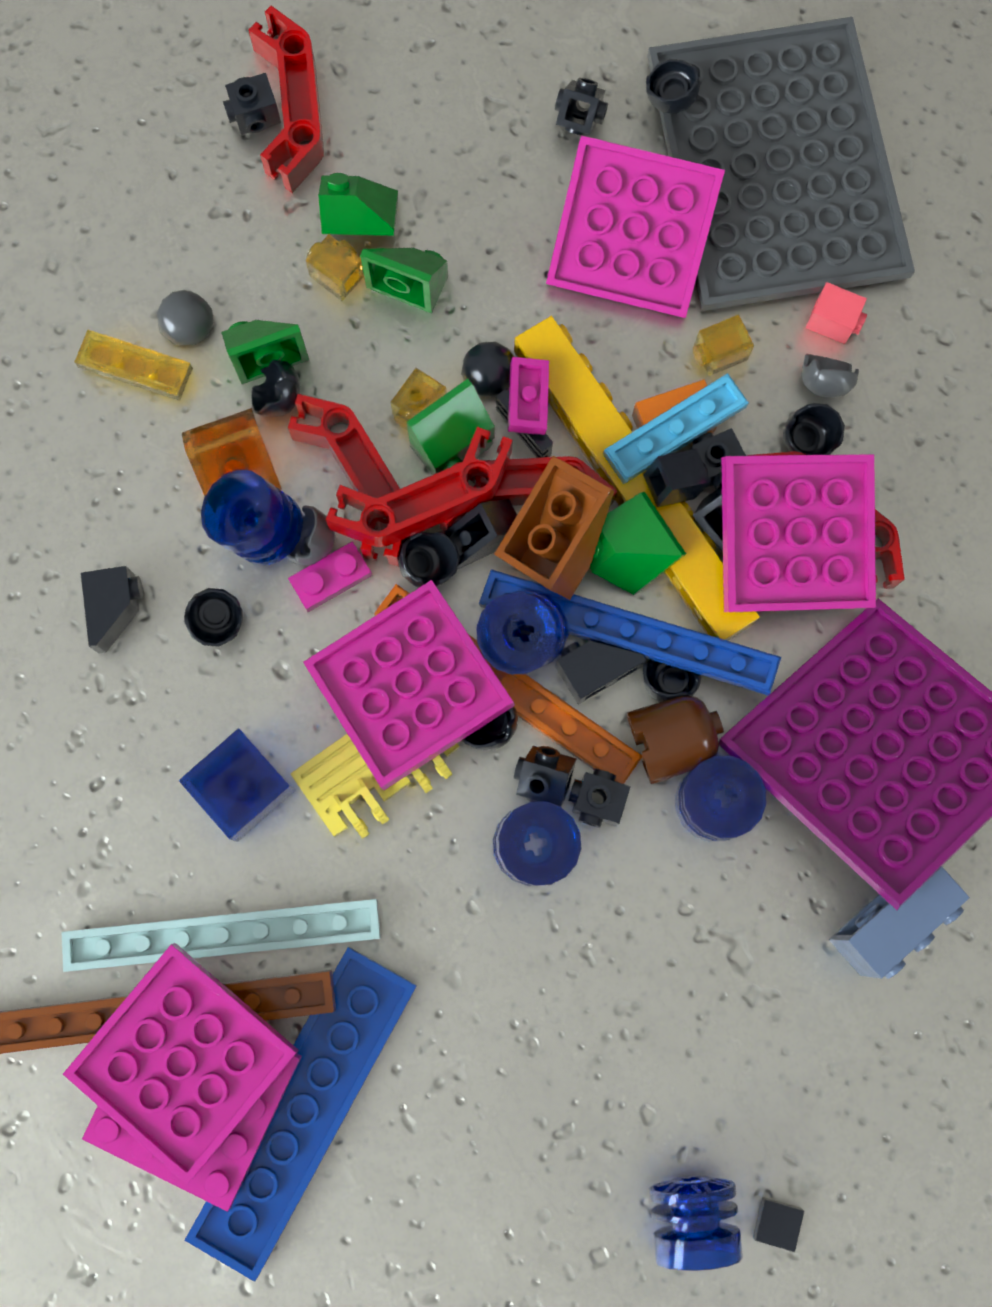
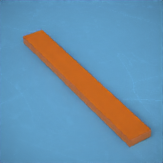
(557, 718)

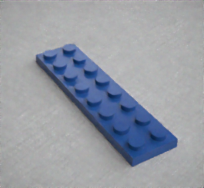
(333, 1065)

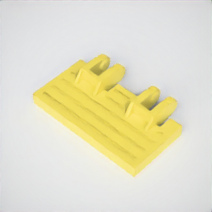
(342, 777)

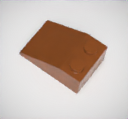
(558, 528)

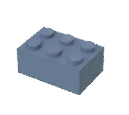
(882, 936)

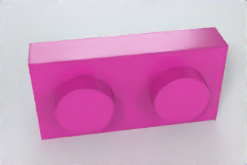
(528, 396)
(330, 576)

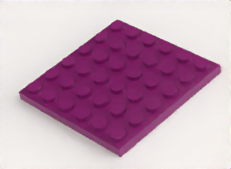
(877, 751)

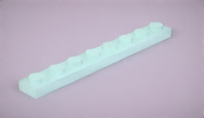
(221, 934)

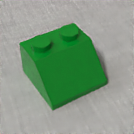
(446, 428)

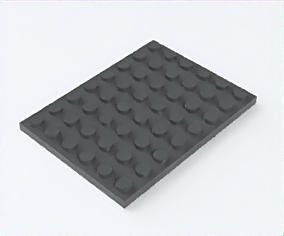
(801, 160)

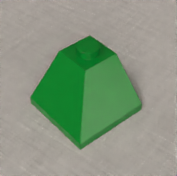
(356, 206)
(406, 275)
(259, 342)
(635, 545)

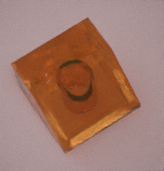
(226, 447)

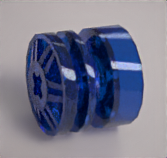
(251, 517)
(501, 637)
(703, 813)
(559, 849)
(696, 1235)

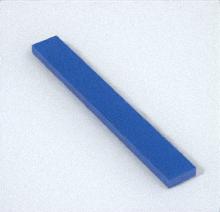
(652, 637)

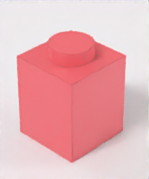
(837, 313)

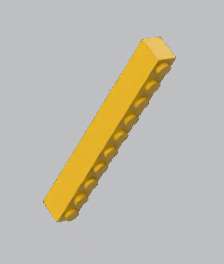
(595, 425)

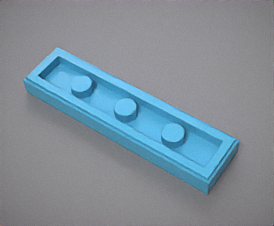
(675, 428)

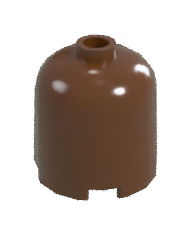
(675, 736)

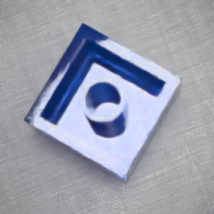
(237, 785)

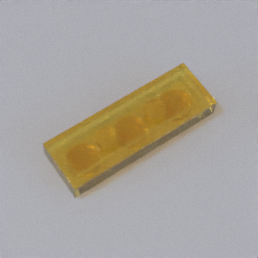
(133, 365)

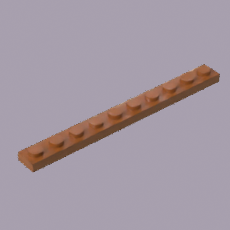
(81, 1020)

